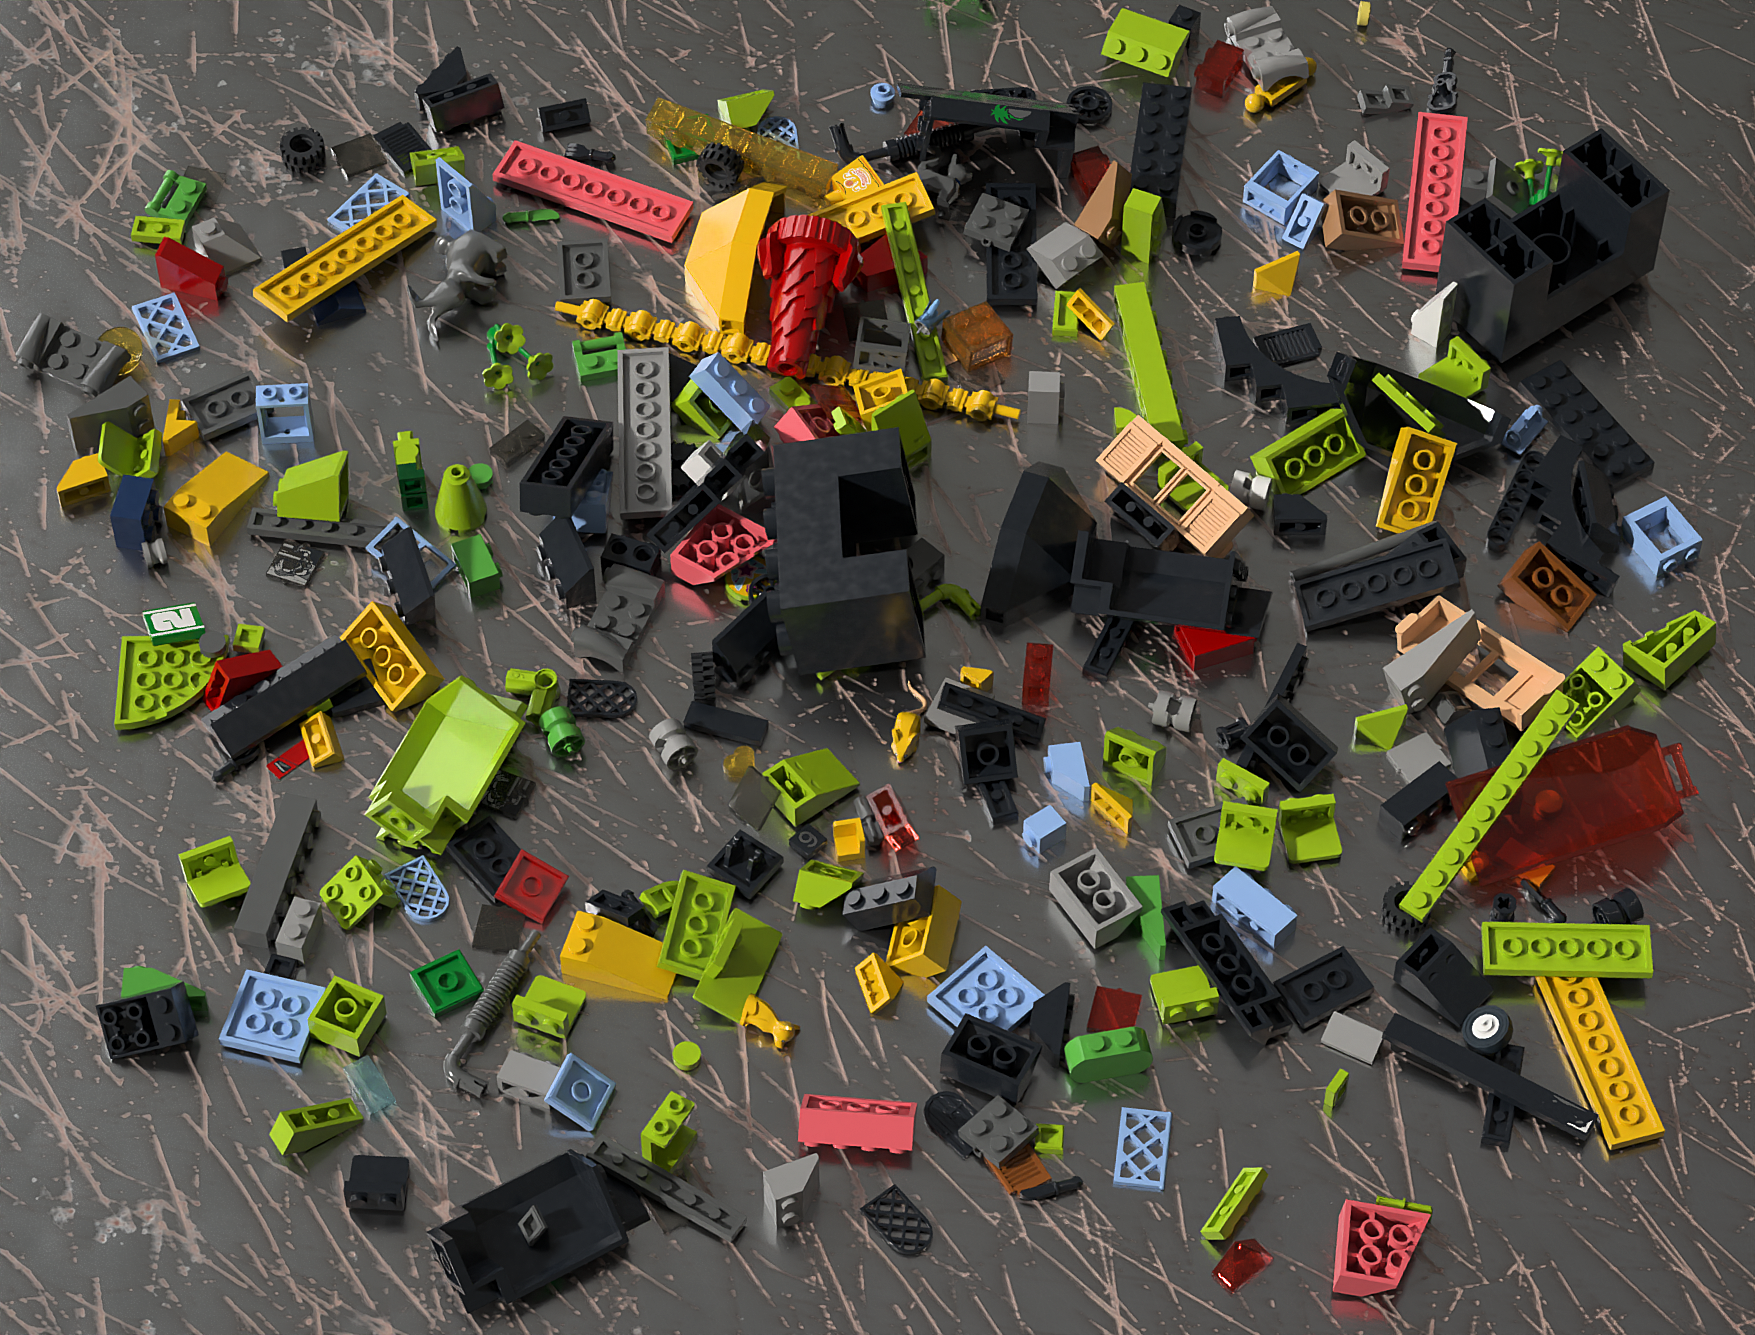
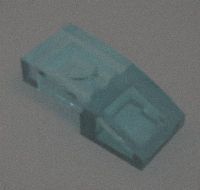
(369, 1085)

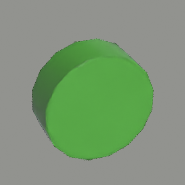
(482, 475)

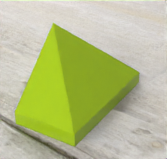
(1381, 727)

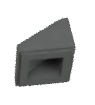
(1450, 706)

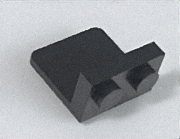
(377, 1182)

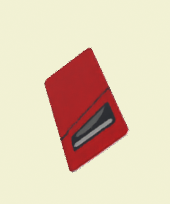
(289, 760)

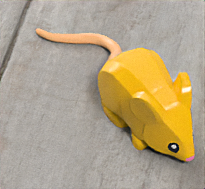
(907, 729)

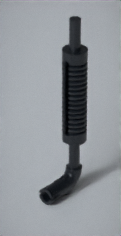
(904, 146)

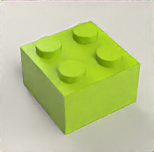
(347, 1016)

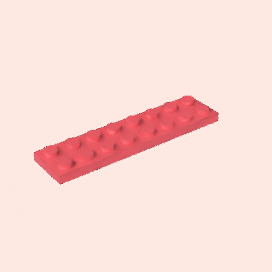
(1433, 187)
(593, 191)

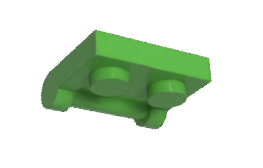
(184, 200)
(598, 364)

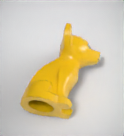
(762, 1015)

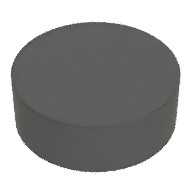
(212, 644)

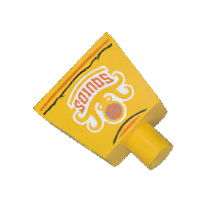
(852, 181)

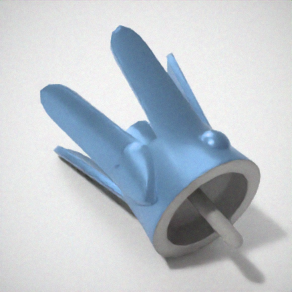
(928, 320)

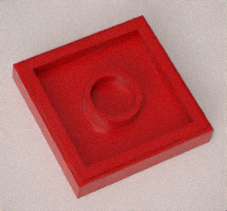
(531, 886)

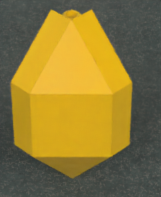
(725, 254)

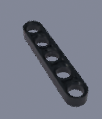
(1510, 510)

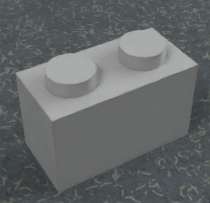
(1044, 397)
(299, 929)
(527, 1078)

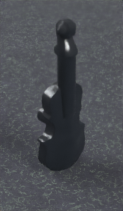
(1444, 98)

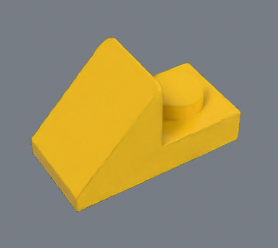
(178, 430)

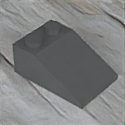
(123, 405)

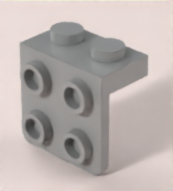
(1358, 174)

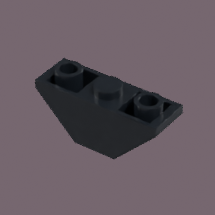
(446, 75)
(1050, 1022)

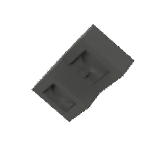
(1391, 99)

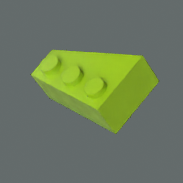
(1142, 226)
(1672, 650)

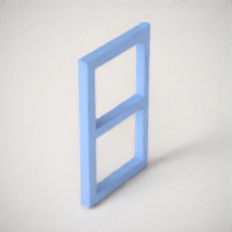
(423, 543)

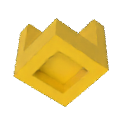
(849, 839)

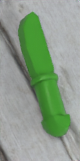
(534, 215)

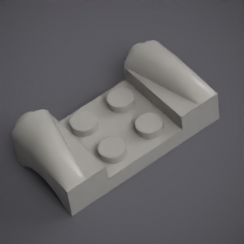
(1265, 46)

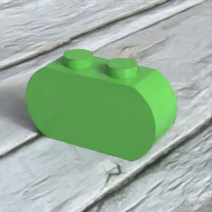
(1108, 1054)

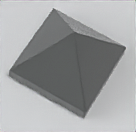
(533, 1225)

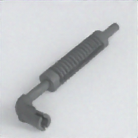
(484, 1012)

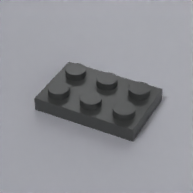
(584, 271)
(224, 405)
(1198, 834)

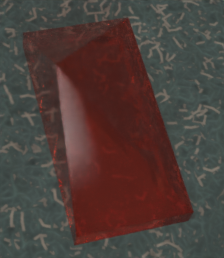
(1241, 1263)

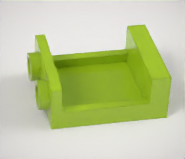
(665, 1137)

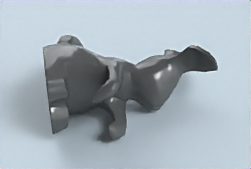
(466, 262)

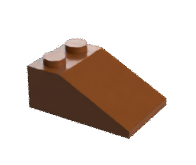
(1546, 587)

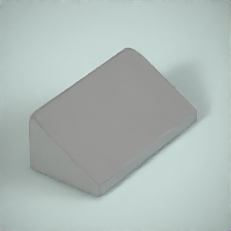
(1353, 1037)

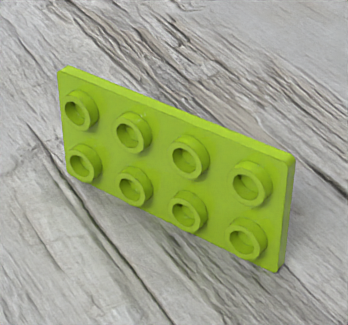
(737, 964)

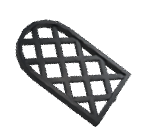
(607, 683)
(880, 1198)

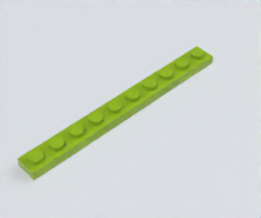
(1489, 806)

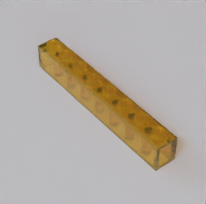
(760, 154)

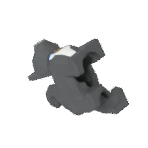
(940, 187)

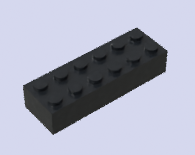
(1161, 142)
(566, 467)

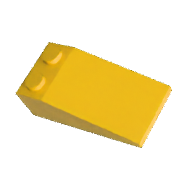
(1414, 480)
(213, 497)
(615, 956)

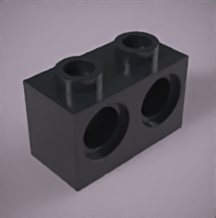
(632, 554)

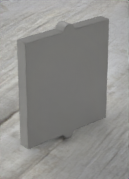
(1417, 756)

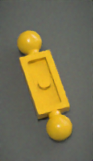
(1278, 91)

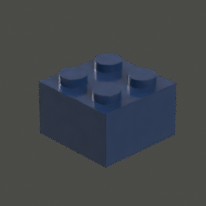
(135, 512)

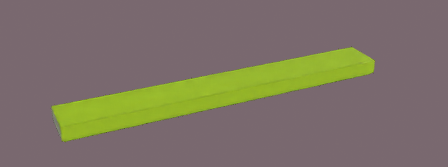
(913, 289)

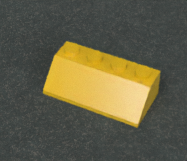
(398, 660)

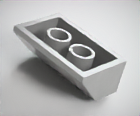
(1094, 897)

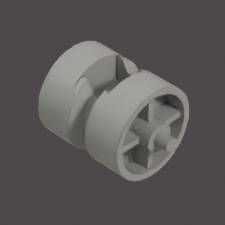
(1175, 711)
(672, 742)

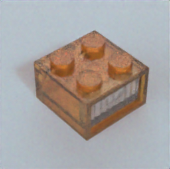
(977, 336)

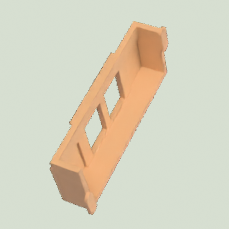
(1212, 519)
(1520, 698)

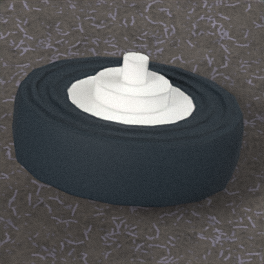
(1487, 1030)

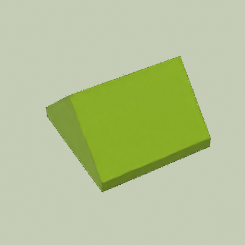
(425, 163)

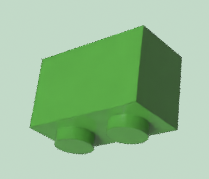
(476, 565)

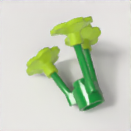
(1531, 167)
(510, 339)

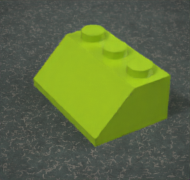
(1146, 43)

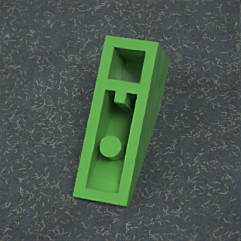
(1149, 920)
(142, 979)

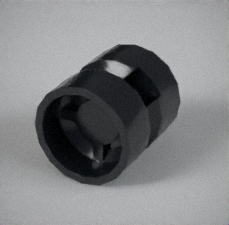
(1621, 909)

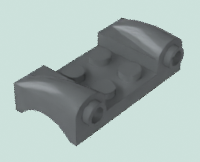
(71, 356)
(619, 617)

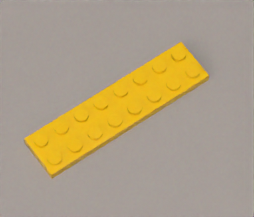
(344, 258)
(1602, 1060)

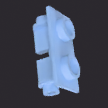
(1525, 429)

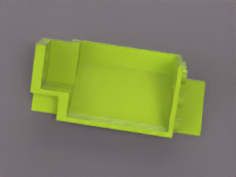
(444, 765)

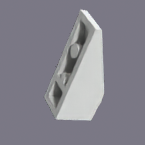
(1434, 319)

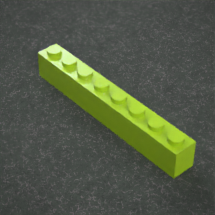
(1148, 362)

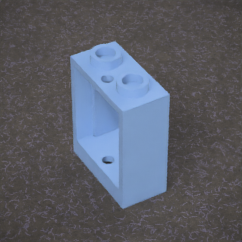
(1270, 203)
(274, 428)
(1651, 515)

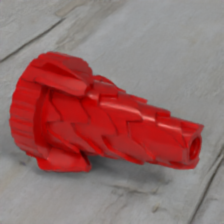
(807, 265)

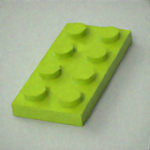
(695, 924)

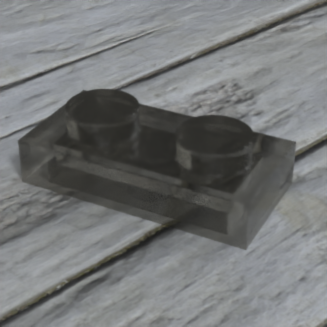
(517, 443)

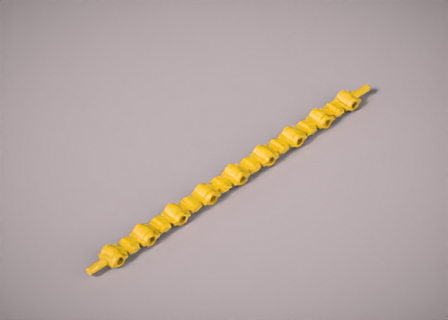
(739, 348)

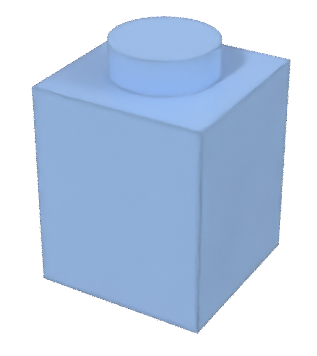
(1044, 829)

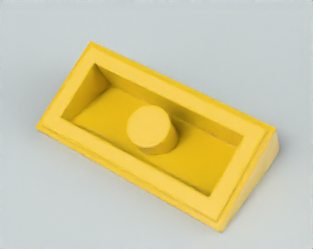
(321, 740)

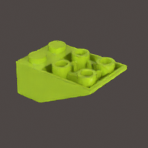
(908, 416)
(1599, 689)
(809, 783)

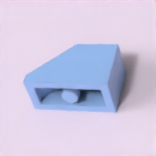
(1068, 769)

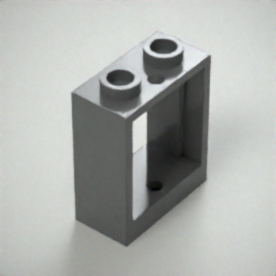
(875, 339)

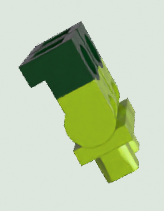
(410, 472)

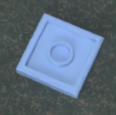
(580, 1092)

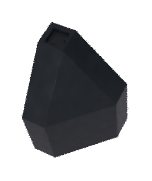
(1378, 419)
(1035, 546)

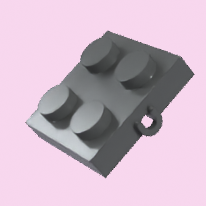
(995, 222)
(998, 1132)

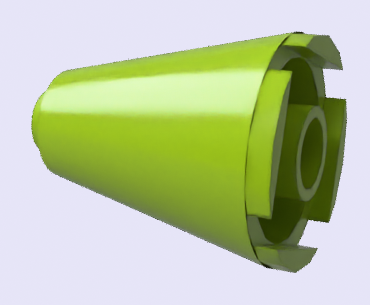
(459, 501)

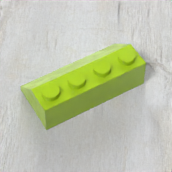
(1309, 454)

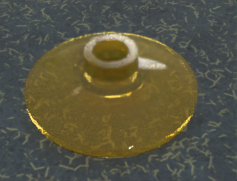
(127, 340)

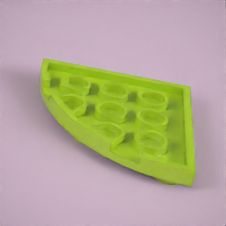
(159, 680)

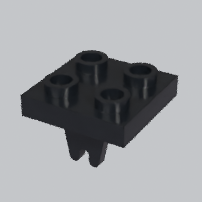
(745, 864)

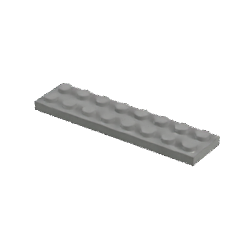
(644, 433)

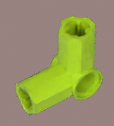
(533, 684)

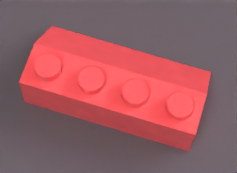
(857, 1123)

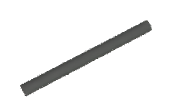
(1354, 555)

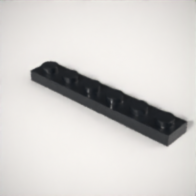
(1287, 683)

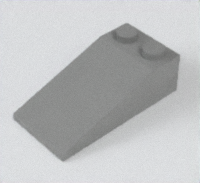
(1426, 667)

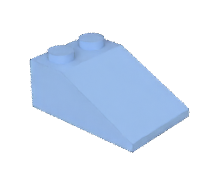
(463, 199)

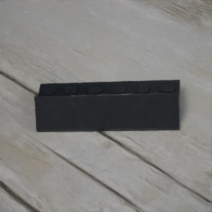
(284, 696)
(1229, 969)

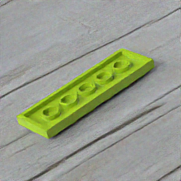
(1566, 950)

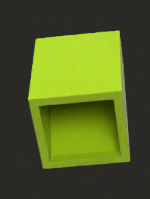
(315, 489)

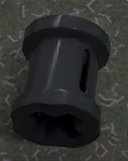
(1231, 733)
(1502, 908)

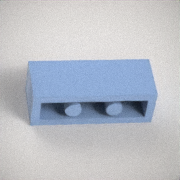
(729, 390)
(1254, 907)

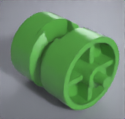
(562, 732)

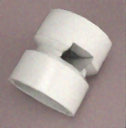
(1251, 490)

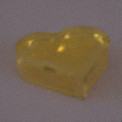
(737, 763)

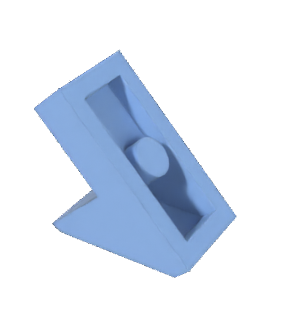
(1304, 221)

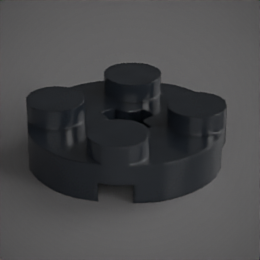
(1196, 244)

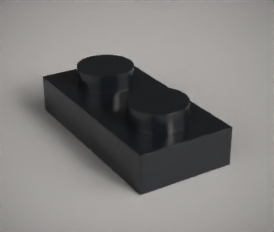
(564, 115)
(615, 908)

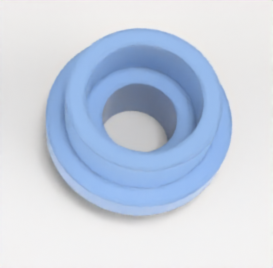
(882, 94)

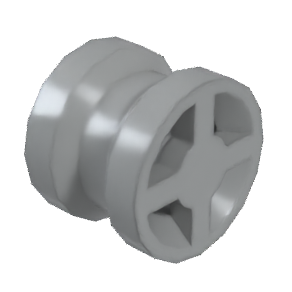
(154, 553)

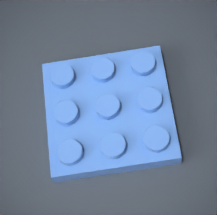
(986, 990)
(271, 1016)

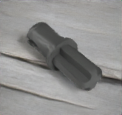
(869, 821)

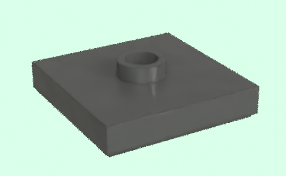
(1507, 188)

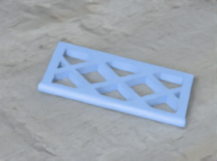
(388, 188)
(156, 306)
(1146, 1118)

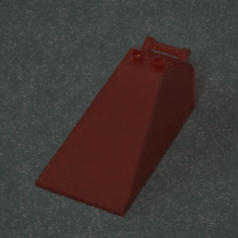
(1578, 802)

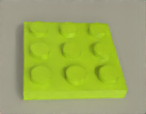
(1409, 405)

